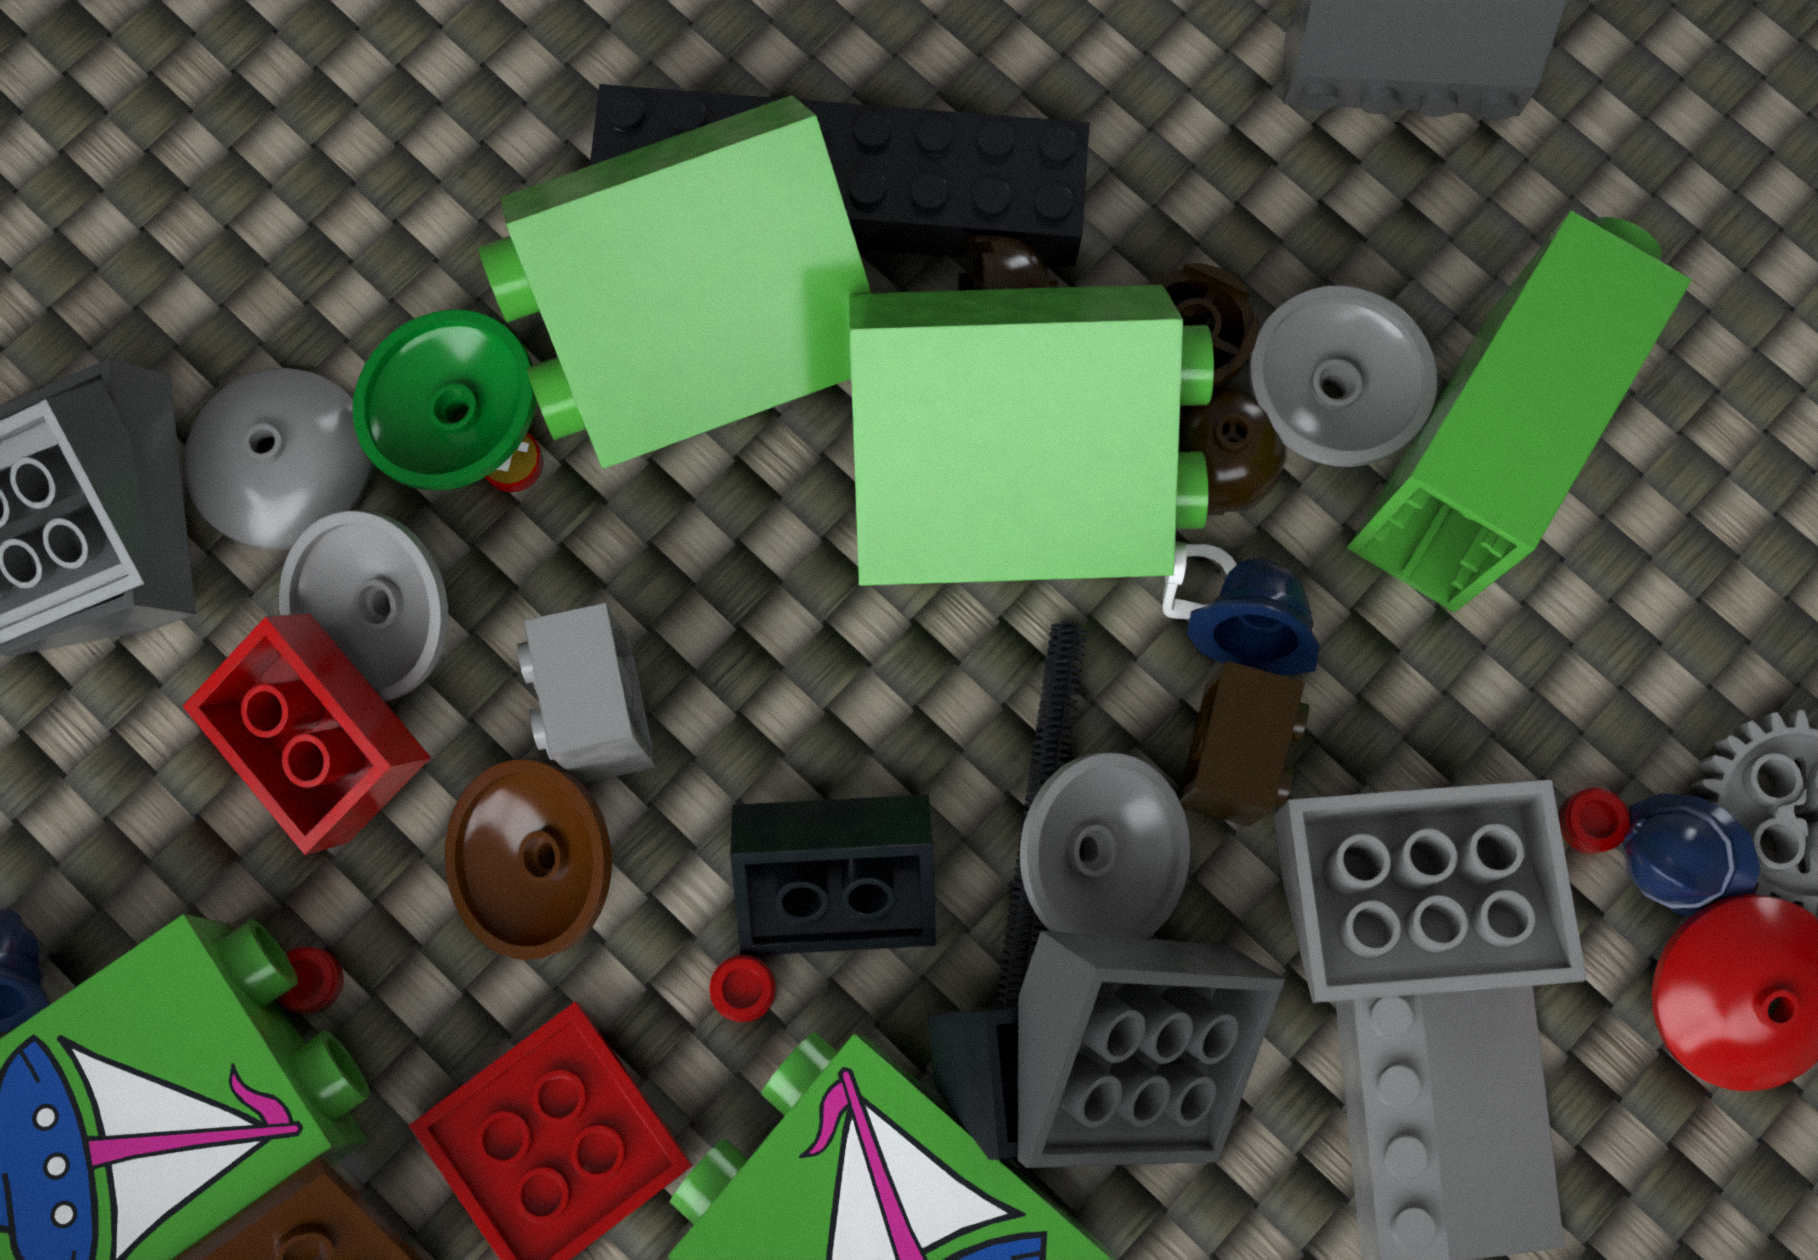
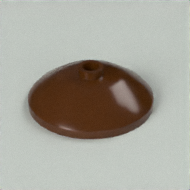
(504, 861)

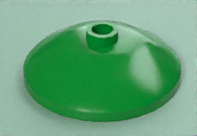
(420, 384)

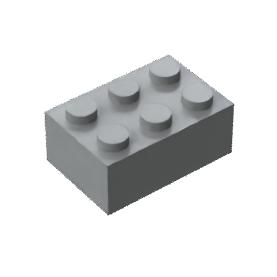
(587, 694)

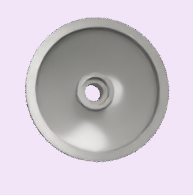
(1363, 350)
(303, 478)
(343, 577)
(1131, 854)

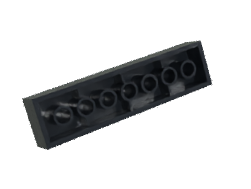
(903, 173)

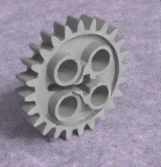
(1735, 787)

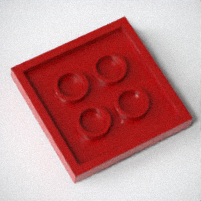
(551, 1143)

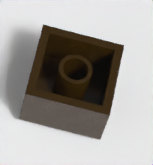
(1242, 744)

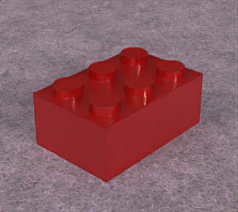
(306, 731)

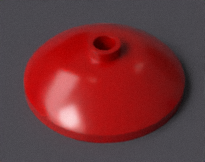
(1718, 987)

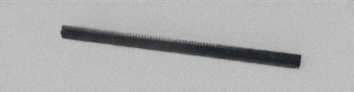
(1047, 760)

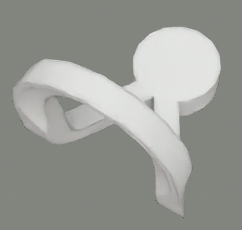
(1180, 608)

